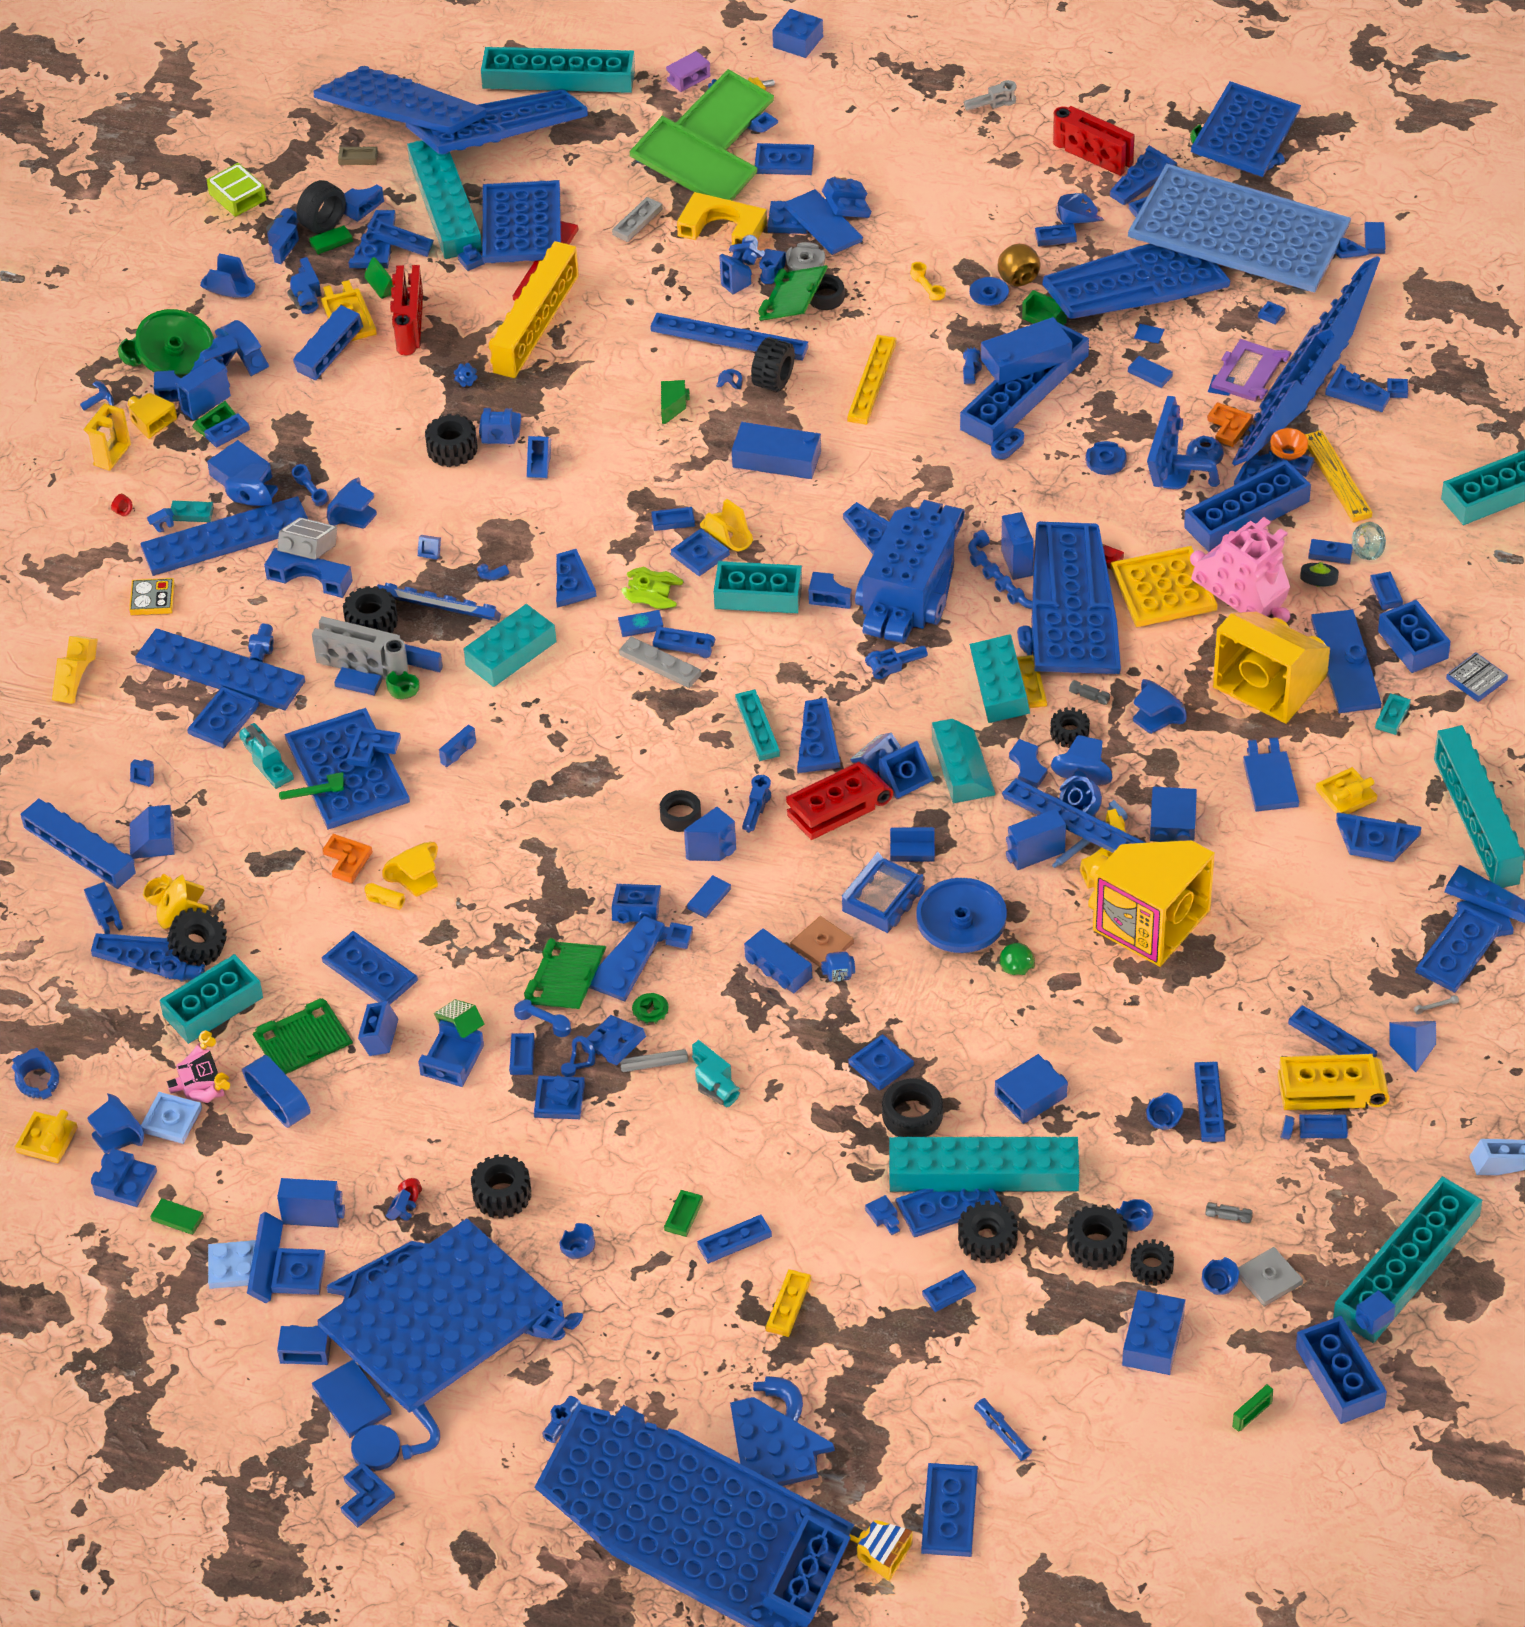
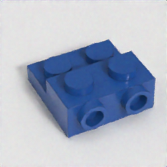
(846, 197)
(221, 350)
(635, 901)
(122, 1178)

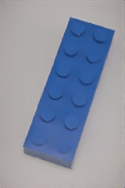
(1260, 496)

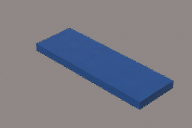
(1350, 683)

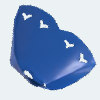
(1071, 210)

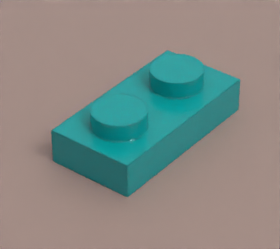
(192, 511)
(1393, 714)

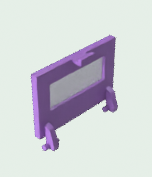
(1248, 370)

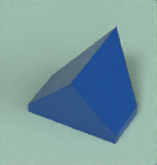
(1413, 1040)

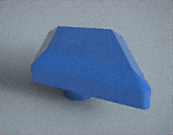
(1350, 249)

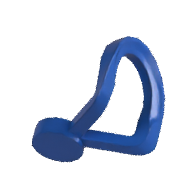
(727, 376)
(569, 1069)

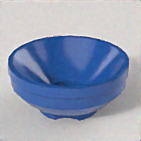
(1213, 452)

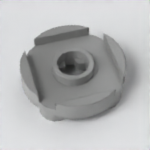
(796, 256)

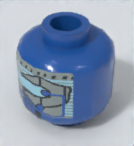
(838, 966)

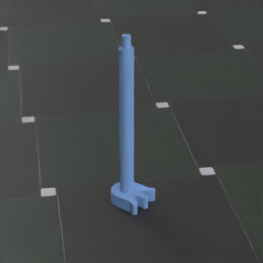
(1083, 842)

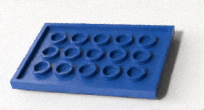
(1245, 128)
(520, 220)
(324, 751)

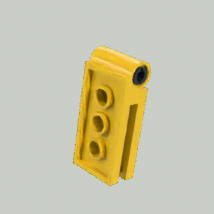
(1332, 1082)

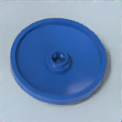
(961, 915)

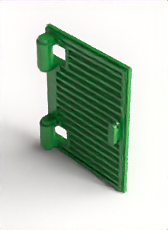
(794, 295)
(565, 976)
(303, 1037)

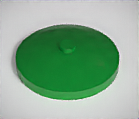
(172, 341)

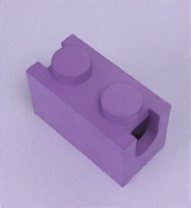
(688, 71)

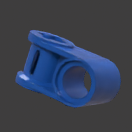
(770, 265)

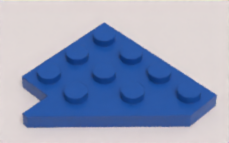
(365, 1275)
(775, 1443)

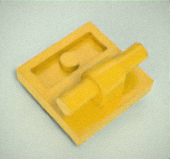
(1347, 791)
(46, 1136)

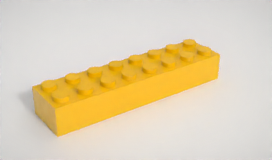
(534, 309)

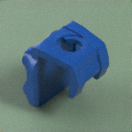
(499, 426)

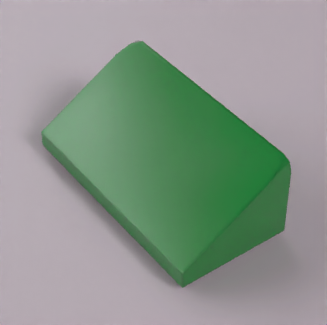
(378, 278)
(213, 417)

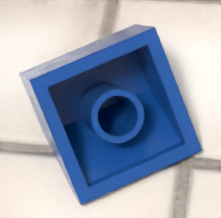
(152, 833)
(710, 837)

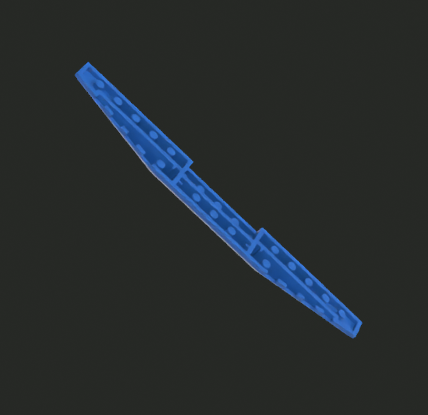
(1309, 363)

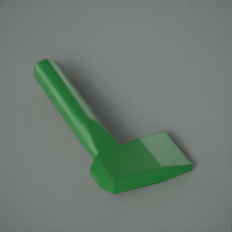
(334, 784)

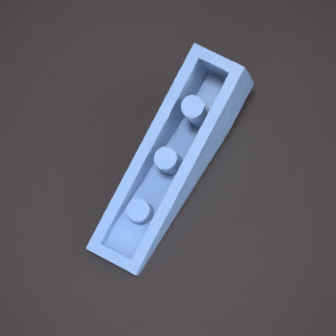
(1498, 1156)

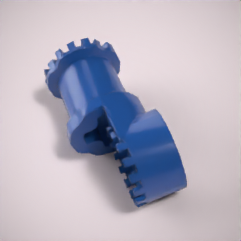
(972, 365)
(182, 971)

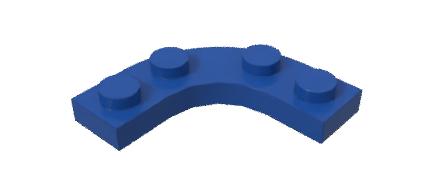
(1260, 463)

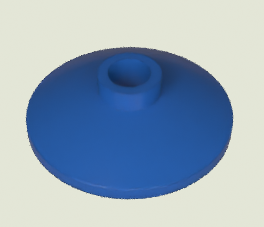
(989, 291)

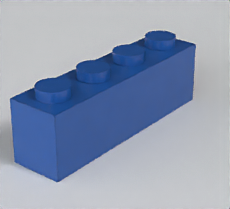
(328, 342)

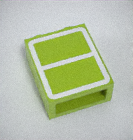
(236, 189)

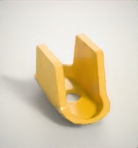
(730, 520)
(413, 868)
(179, 897)

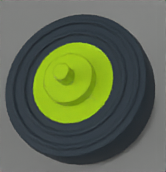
(1319, 574)

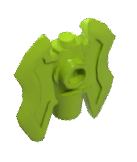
(651, 587)

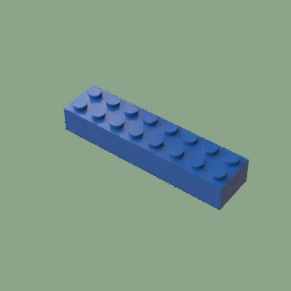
(1007, 404)

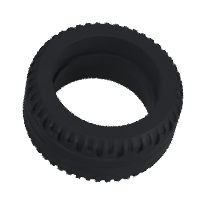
(311, 201)
(912, 1090)

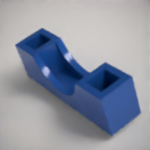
(286, 566)

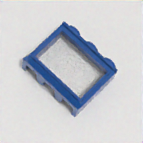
(882, 893)

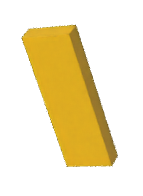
(1032, 682)
(788, 1303)

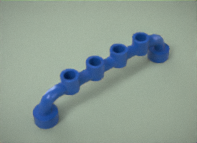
(991, 570)

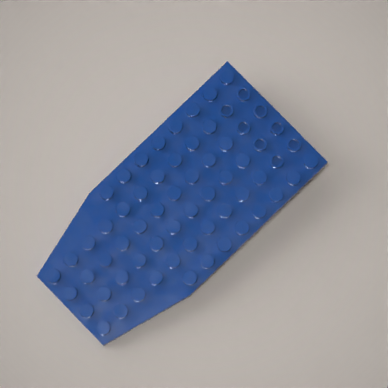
(695, 1518)

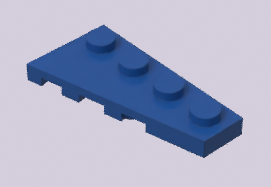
(372, 247)
(818, 741)
(133, 951)

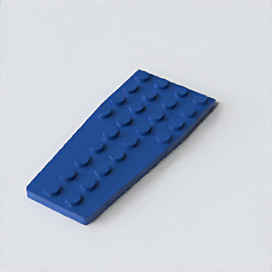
(400, 100)
(507, 119)
(1132, 280)
(1072, 601)

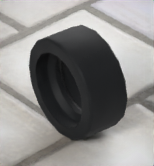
(831, 301)
(675, 798)

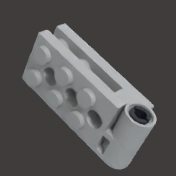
(358, 648)

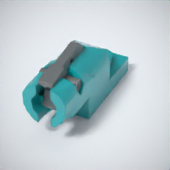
(265, 756)
(714, 1075)

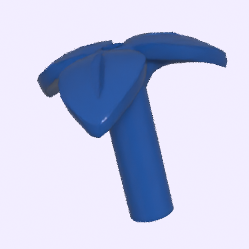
(103, 393)
(572, 1320)

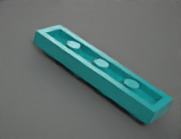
(757, 725)

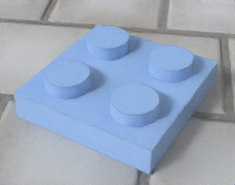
(171, 1117)
(230, 1264)

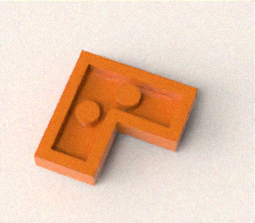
(1233, 423)
(351, 856)

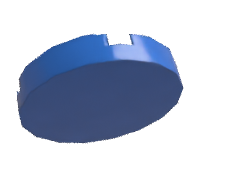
(1106, 458)
(376, 1447)

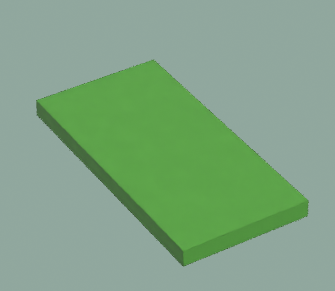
(726, 109)
(692, 160)

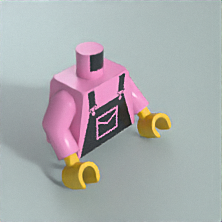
(199, 1074)

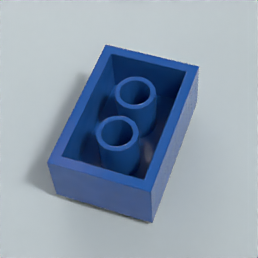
(1414, 636)
(1153, 1332)

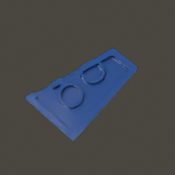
(1356, 391)
(866, 525)
(572, 579)

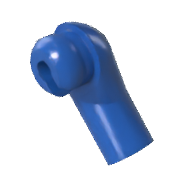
(493, 575)

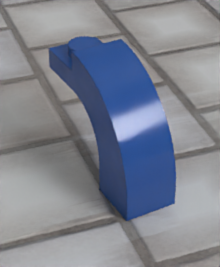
(248, 346)

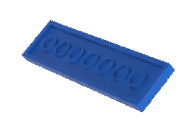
(220, 536)
(220, 668)

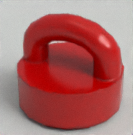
(120, 503)
(413, 1186)

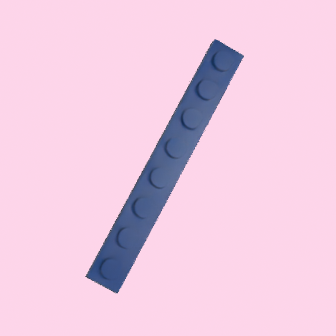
(719, 334)
(1075, 819)

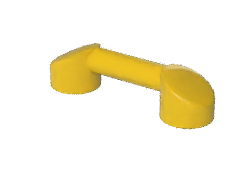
(918, 273)

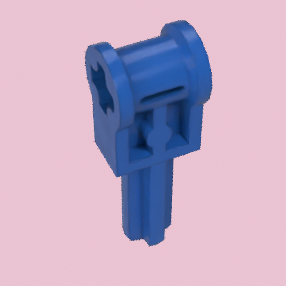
(891, 662)
(758, 798)

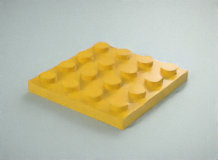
(1161, 587)

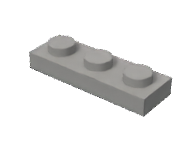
(637, 219)

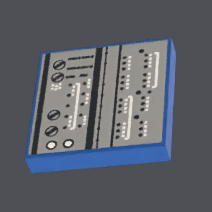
(1477, 677)

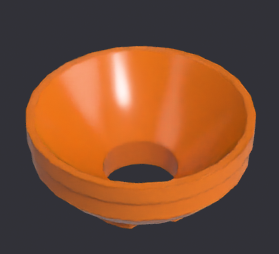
(1289, 439)

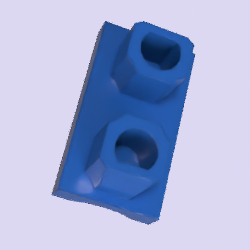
(747, 251)

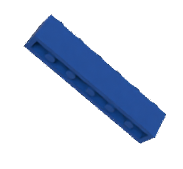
(78, 843)

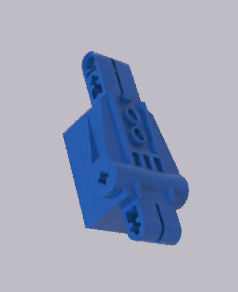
(910, 571)

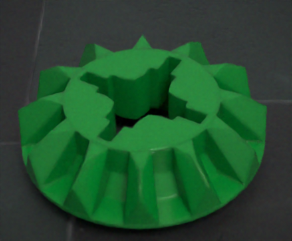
(643, 1004)

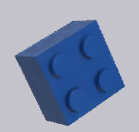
(797, 33)

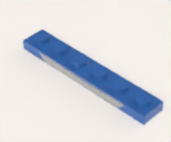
(447, 603)

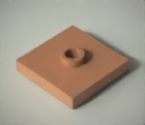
(820, 939)

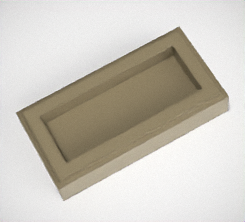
(358, 156)

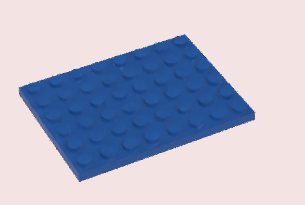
(437, 1314)

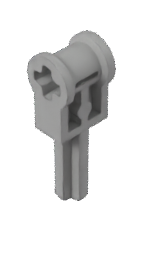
(996, 96)

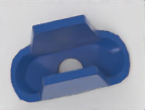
(229, 278)
(250, 481)
(352, 506)
(1157, 708)
(1083, 760)
(115, 1126)

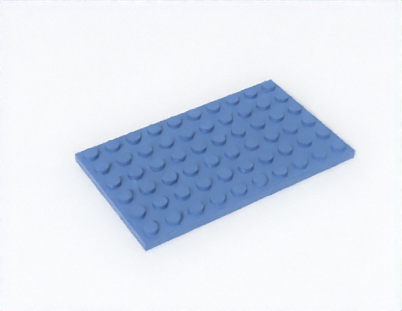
(1239, 227)

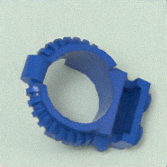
(30, 1061)

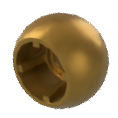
(1018, 264)

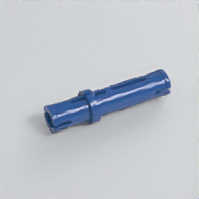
(1020, 1449)

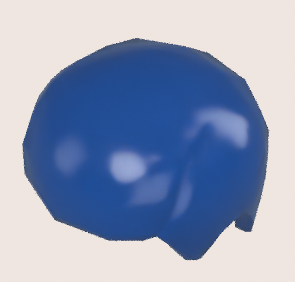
(1164, 1111)
(1136, 1213)
(578, 1242)
(1220, 1276)

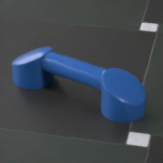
(302, 476)
(561, 1024)

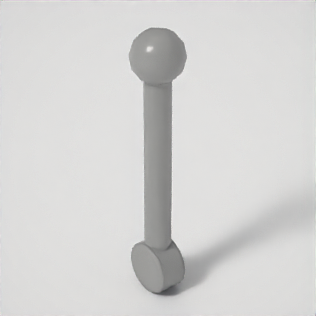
(1419, 1009)

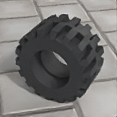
(772, 364)
(451, 440)
(371, 609)
(501, 1201)
(1097, 1252)

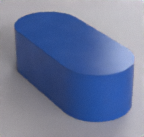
(276, 1091)

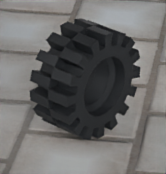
(1069, 717)
(1156, 1251)

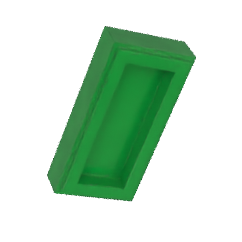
(331, 239)
(683, 1213)
(177, 1216)
(1252, 1408)

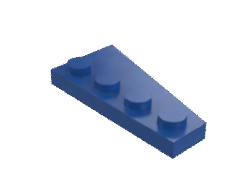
(1141, 175)
(1484, 893)
(625, 963)

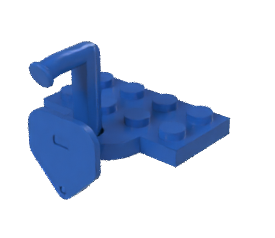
(1165, 464)

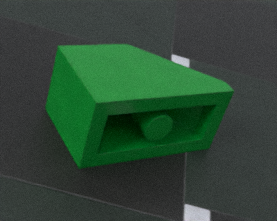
(673, 399)

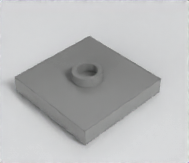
(1269, 1276)

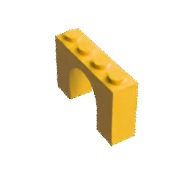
(706, 208)

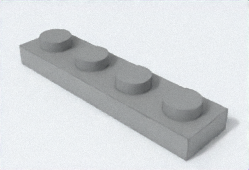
(660, 662)

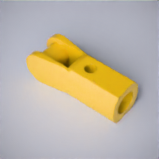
(385, 896)

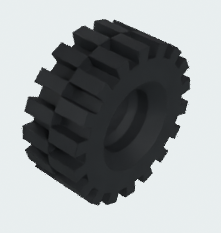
(199, 924)
(987, 1217)

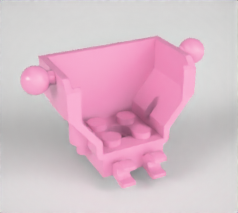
(1246, 570)

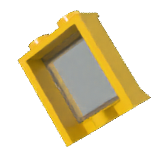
(108, 436)

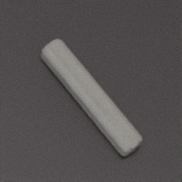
(654, 1060)

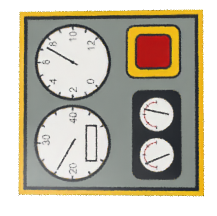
(152, 596)

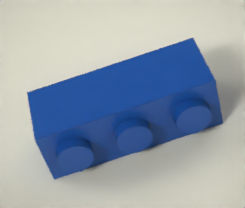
(778, 960)

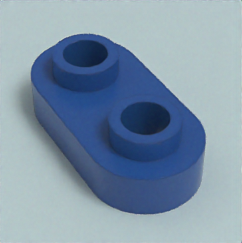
(1007, 443)

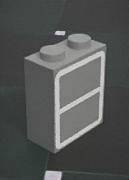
(307, 538)

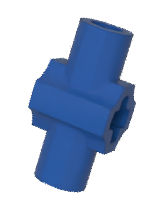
(261, 643)
(559, 1418)

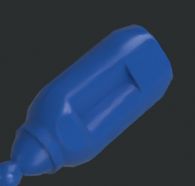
(1025, 639)

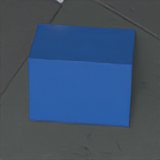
(905, 770)

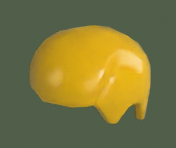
(156, 888)

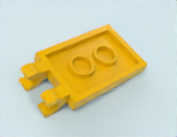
(353, 300)

